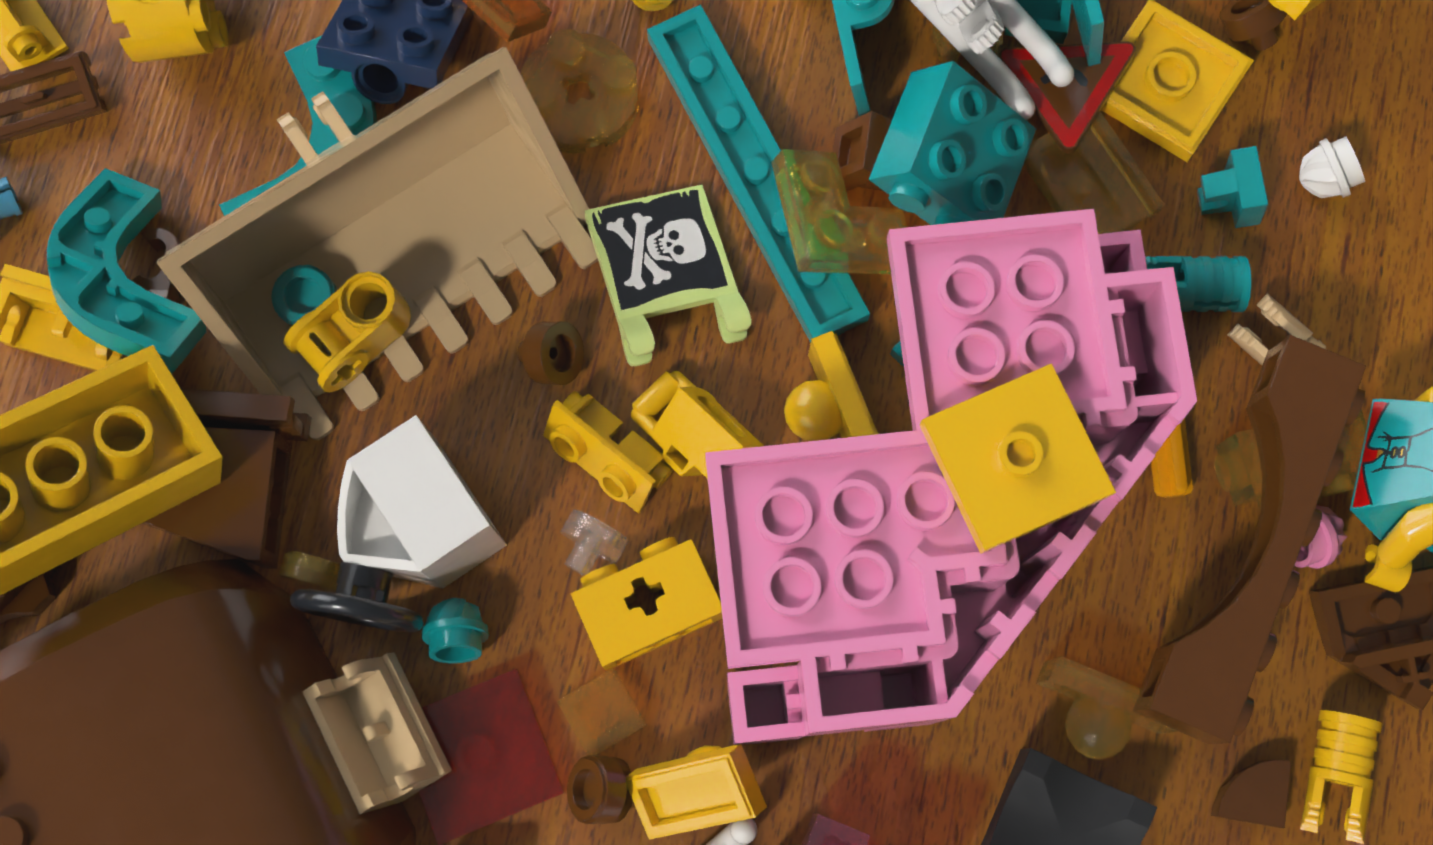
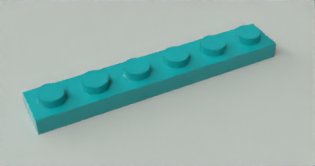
(743, 156)

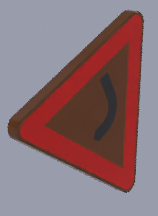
(1071, 109)

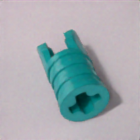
(1209, 282)

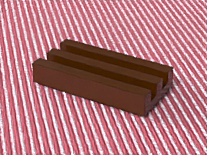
(84, 85)

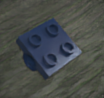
(393, 43)

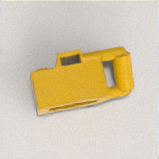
(689, 424)

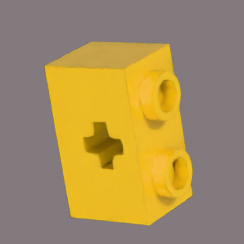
(626, 634)

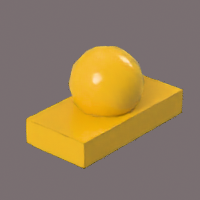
(831, 403)
(696, 791)

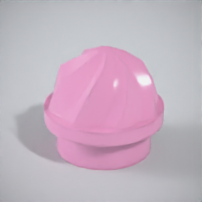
(1325, 544)

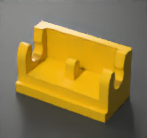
(39, 324)

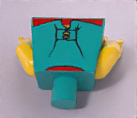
(1396, 487)

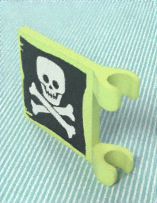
(663, 259)

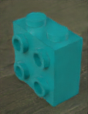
(951, 148)

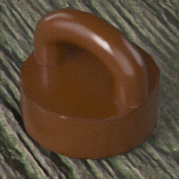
(599, 790)

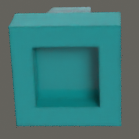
(1236, 189)

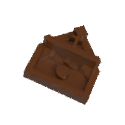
(1382, 633)

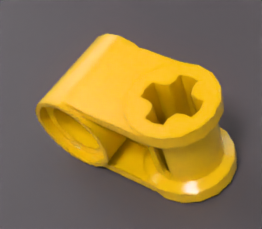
(346, 333)

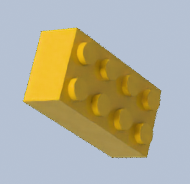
(96, 463)

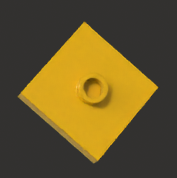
(1174, 80)
(1016, 458)

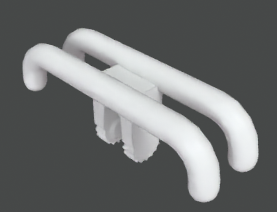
(978, 24)

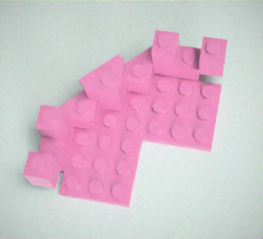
(856, 542)

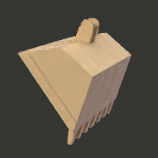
(426, 197)

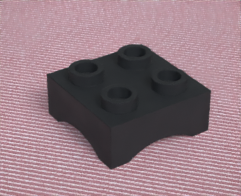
(1061, 806)

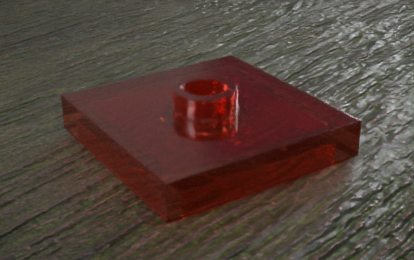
(494, 758)

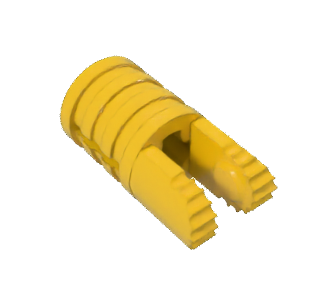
(1343, 758)

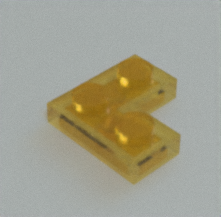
(822, 224)

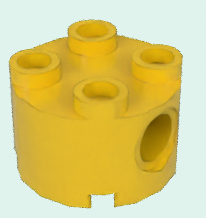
(169, 28)

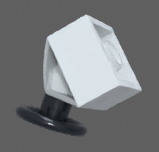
(401, 518)

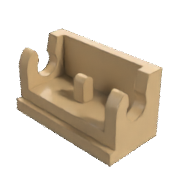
(377, 732)

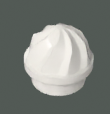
(1331, 169)

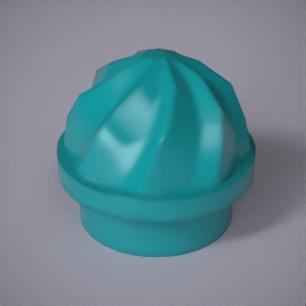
(455, 631)

